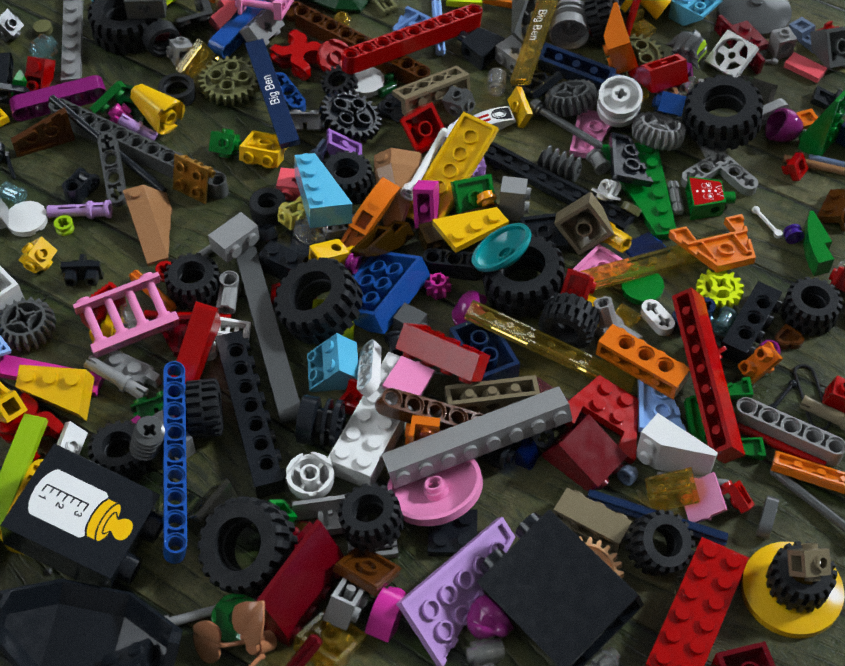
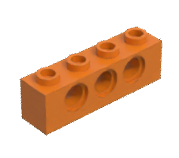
(647, 370)

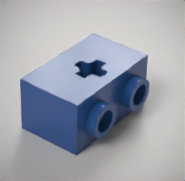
(669, 103)

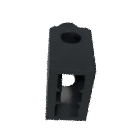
(479, 46)

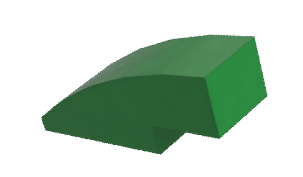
(817, 246)

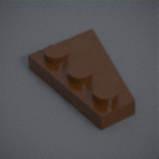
(45, 134)

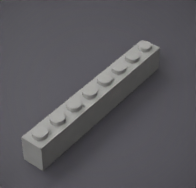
(477, 437)

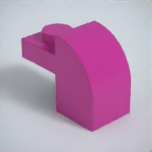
(385, 614)

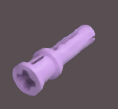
(89, 209)

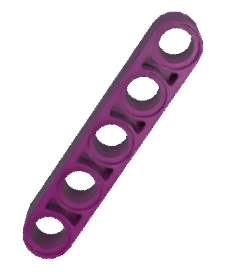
(36, 102)

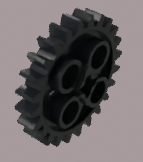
(350, 115)

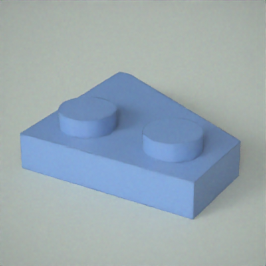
(410, 17)

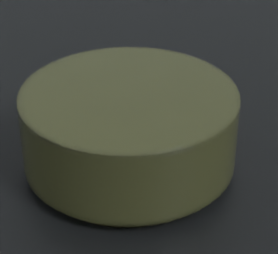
(43, 27)
(631, 208)

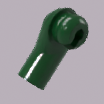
(390, 84)

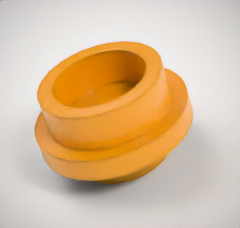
(486, 198)

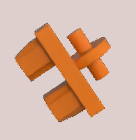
(760, 362)

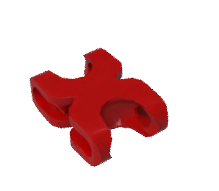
(296, 55)
(53, 428)

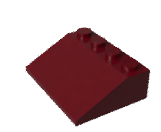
(301, 584)

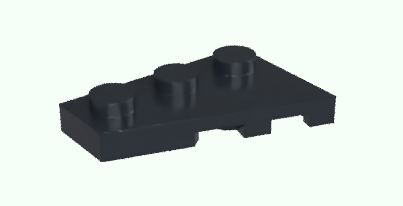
(625, 161)

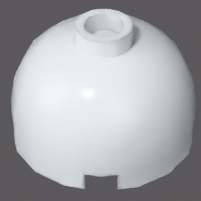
(310, 476)

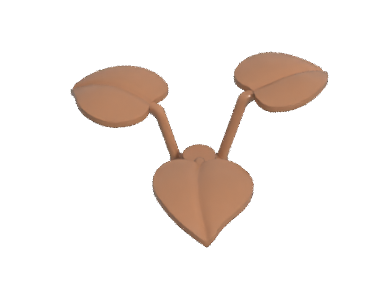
(248, 621)

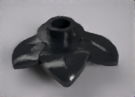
(391, 108)

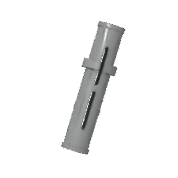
(125, 383)

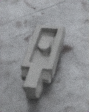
(127, 365)

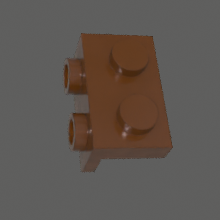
(833, 208)

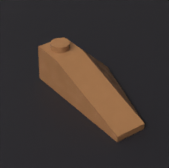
(399, 168)
(151, 219)

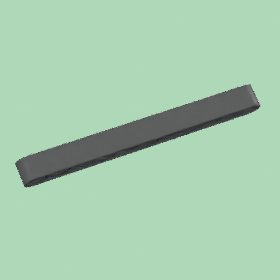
(140, 148)
(268, 336)

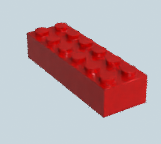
(699, 606)

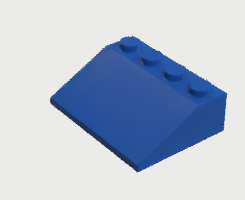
(386, 285)

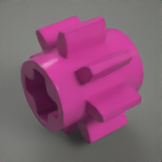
(117, 110)
(438, 285)

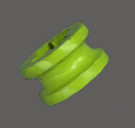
(66, 230)

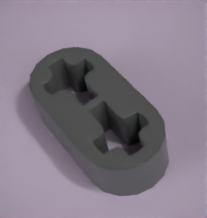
(767, 517)

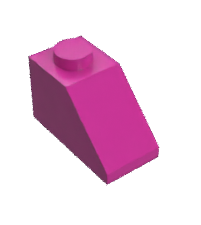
(425, 201)

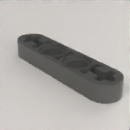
(110, 169)

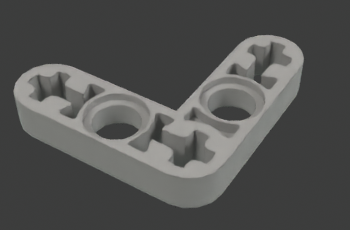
(744, 182)

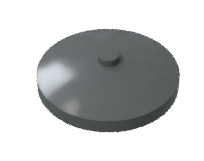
(761, 14)

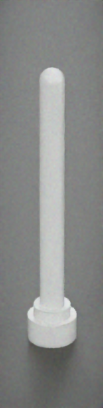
(407, 190)

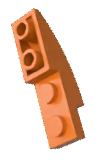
(370, 212)

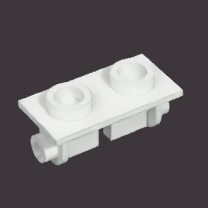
(608, 190)

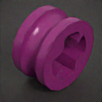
(353, 263)

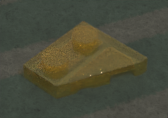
(196, 59)

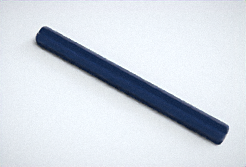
(636, 511)

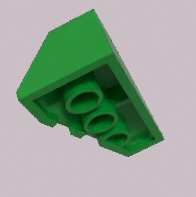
(824, 130)

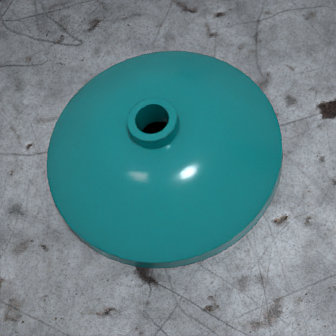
(502, 248)

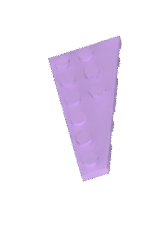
(442, 601)

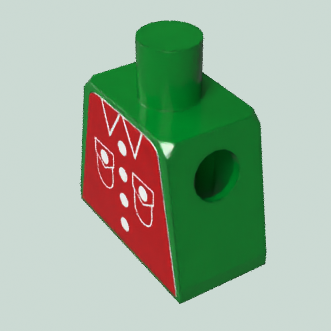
(707, 197)

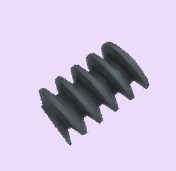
(560, 163)
(147, 438)

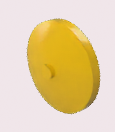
(776, 617)

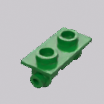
(146, 406)

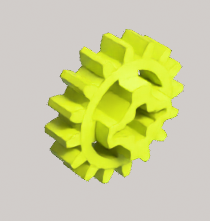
(721, 288)

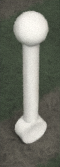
(777, 233)

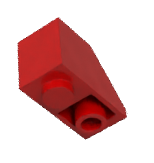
(39, 72)

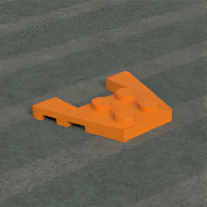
(719, 251)

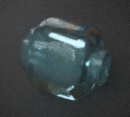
(43, 47)

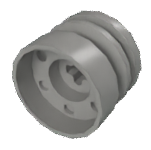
(569, 25)

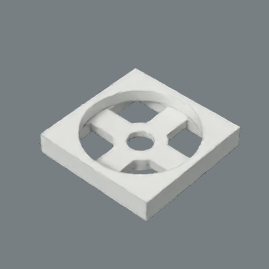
(720, 48)

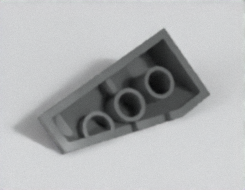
(521, 16)

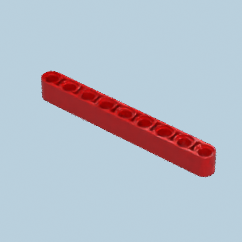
(410, 39)

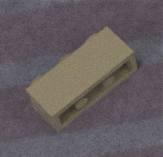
(592, 519)

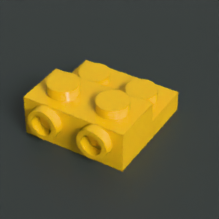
(261, 149)

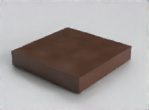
(367, 570)

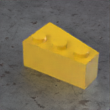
(56, 386)

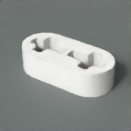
(655, 318)

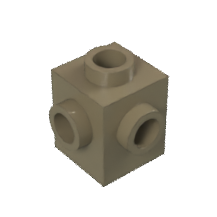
(809, 562)

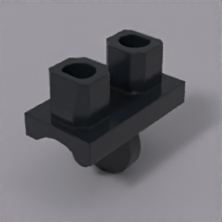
(81, 269)

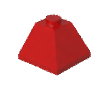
(422, 126)

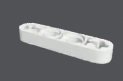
(369, 368)

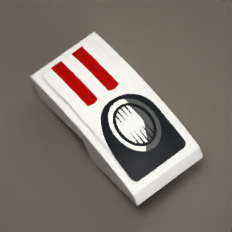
(497, 116)

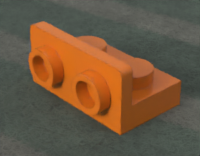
(421, 427)

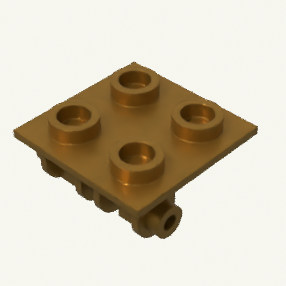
(191, 177)

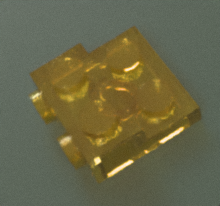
(337, 643)

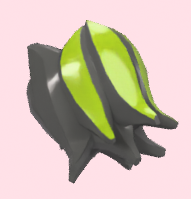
(689, 46)

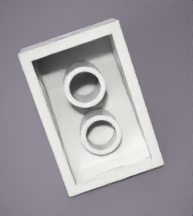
(672, 448)

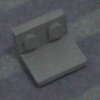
(205, 12)

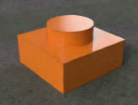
(808, 117)

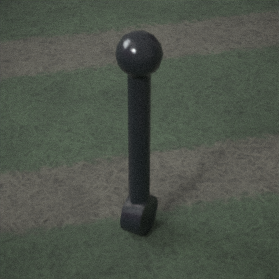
(791, 384)

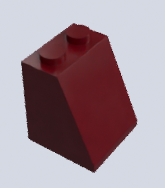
(586, 454)

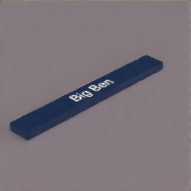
(272, 94)

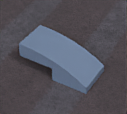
(802, 29)

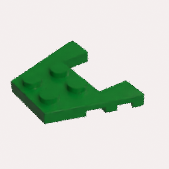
(752, 446)

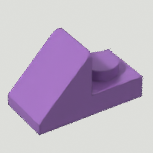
(338, 142)

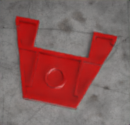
(611, 408)

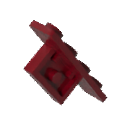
(749, 33)

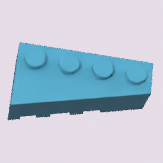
(321, 195)

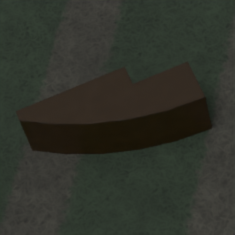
(384, 239)

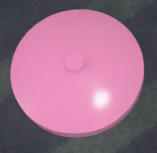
(441, 495)

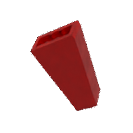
(198, 340)

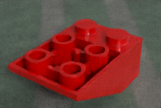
(662, 73)

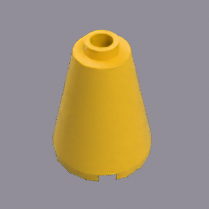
(157, 108)

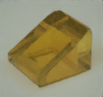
(628, 315)

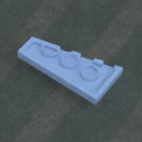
(653, 402)

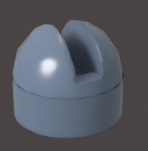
(624, 473)

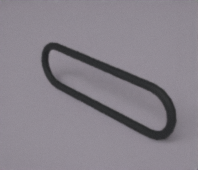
(801, 393)

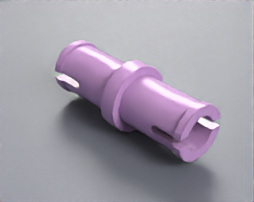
(137, 127)

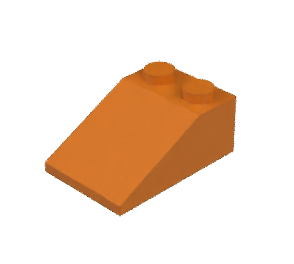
(618, 43)

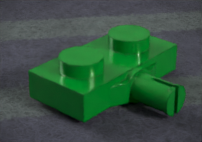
(112, 93)

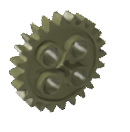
(644, 51)
(228, 81)

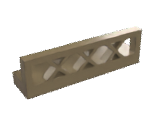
(433, 89)

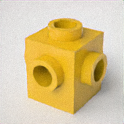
(37, 255)

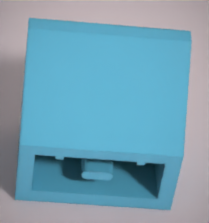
(691, 11)
(332, 364)

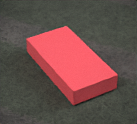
(805, 67)

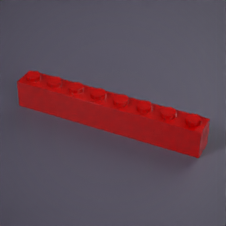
(708, 376)

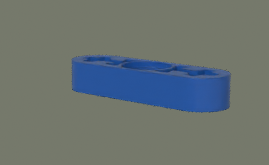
(295, 96)

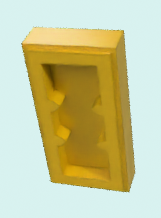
(520, 107)

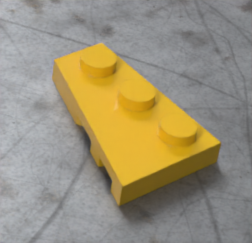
(470, 227)

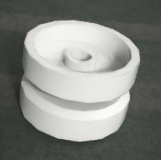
(619, 101)

